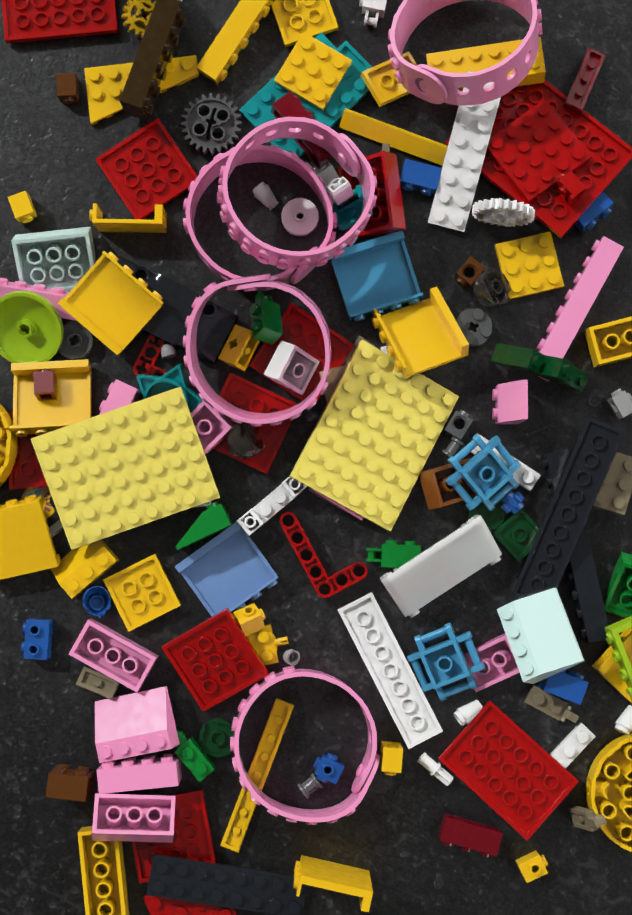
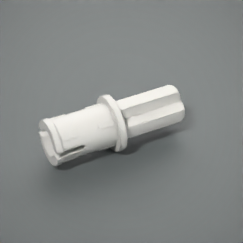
(435, 769)

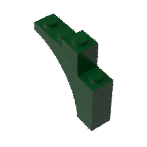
(541, 365)

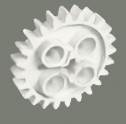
(503, 212)

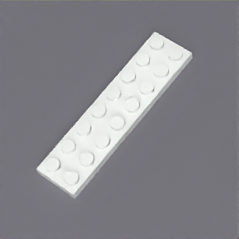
(463, 163)
(390, 670)

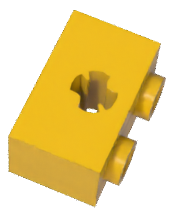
(239, 348)
(391, 757)

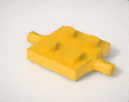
(267, 644)

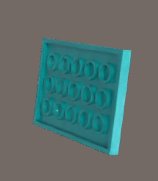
(347, 95)

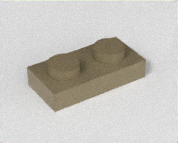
(97, 683)

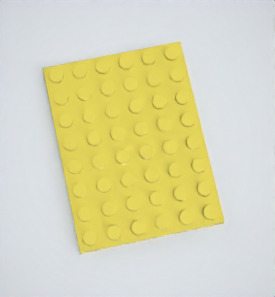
(374, 436)
(125, 468)

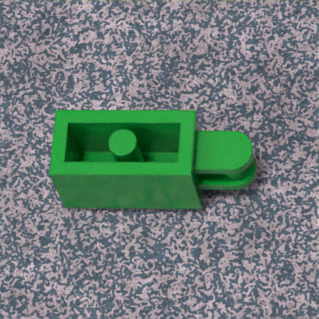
(266, 319)
(393, 554)
(194, 757)

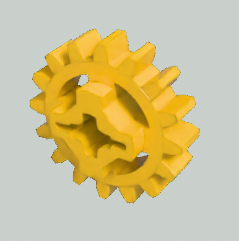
(139, 8)

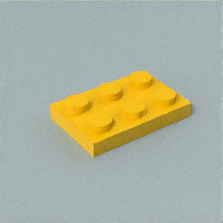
(383, 83)

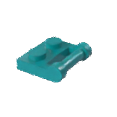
(352, 212)

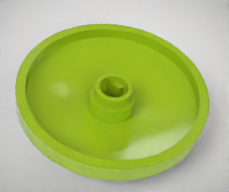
(29, 328)

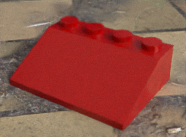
(388, 209)

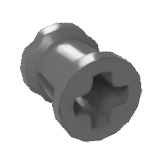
(453, 448)
(310, 785)

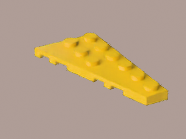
(107, 83)

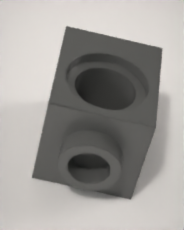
(454, 432)

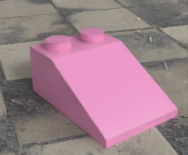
(510, 402)
(210, 425)
(497, 660)

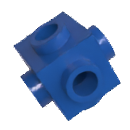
(328, 774)

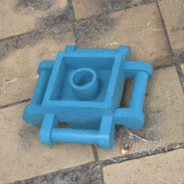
(483, 473)
(445, 662)

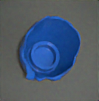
(96, 601)

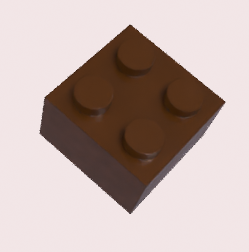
(70, 783)

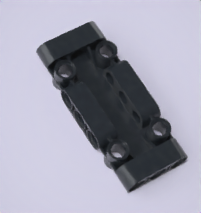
(171, 318)

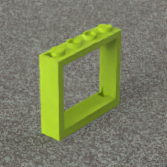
(619, 654)

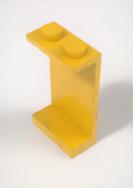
(158, 225)

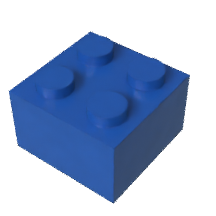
(565, 685)

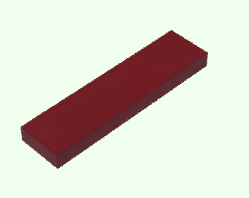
(584, 81)

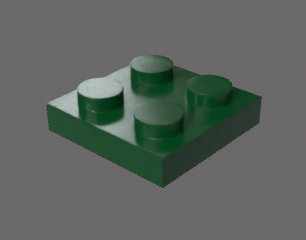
(517, 534)

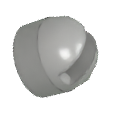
(168, 351)
(291, 655)

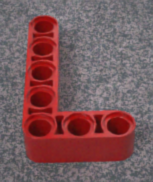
(314, 561)

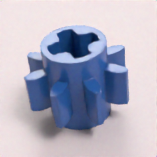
(512, 502)

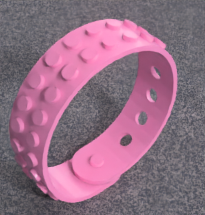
(443, 86)
(343, 151)
(266, 154)
(206, 391)
(364, 773)

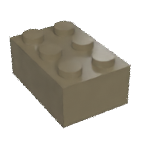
(617, 486)

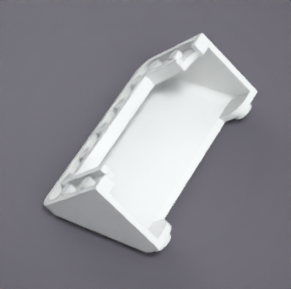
(442, 566)

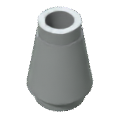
(265, 195)

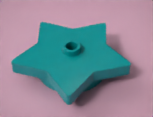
(154, 385)

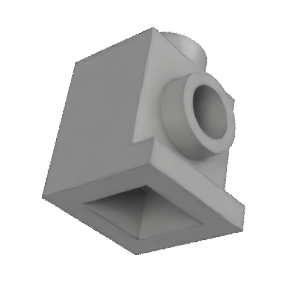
(621, 403)

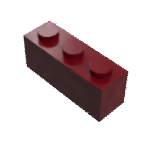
(470, 835)

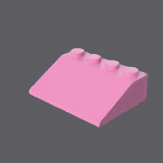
(134, 725)

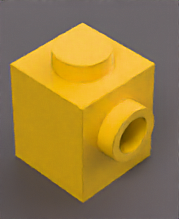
(22, 207)
(250, 619)
(532, 866)

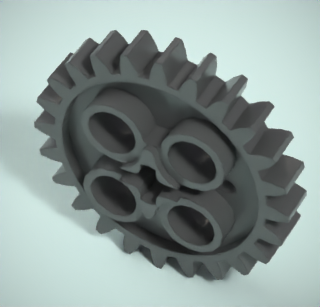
(194, 121)

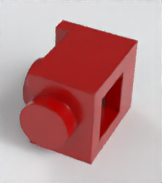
(570, 187)

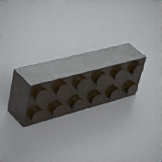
(153, 58)

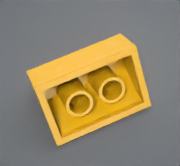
(84, 567)

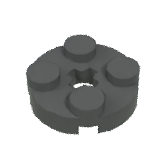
(479, 318)
(80, 349)

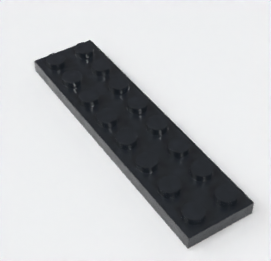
(224, 885)

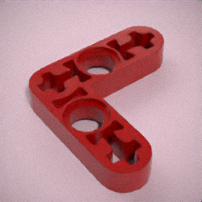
(151, 369)

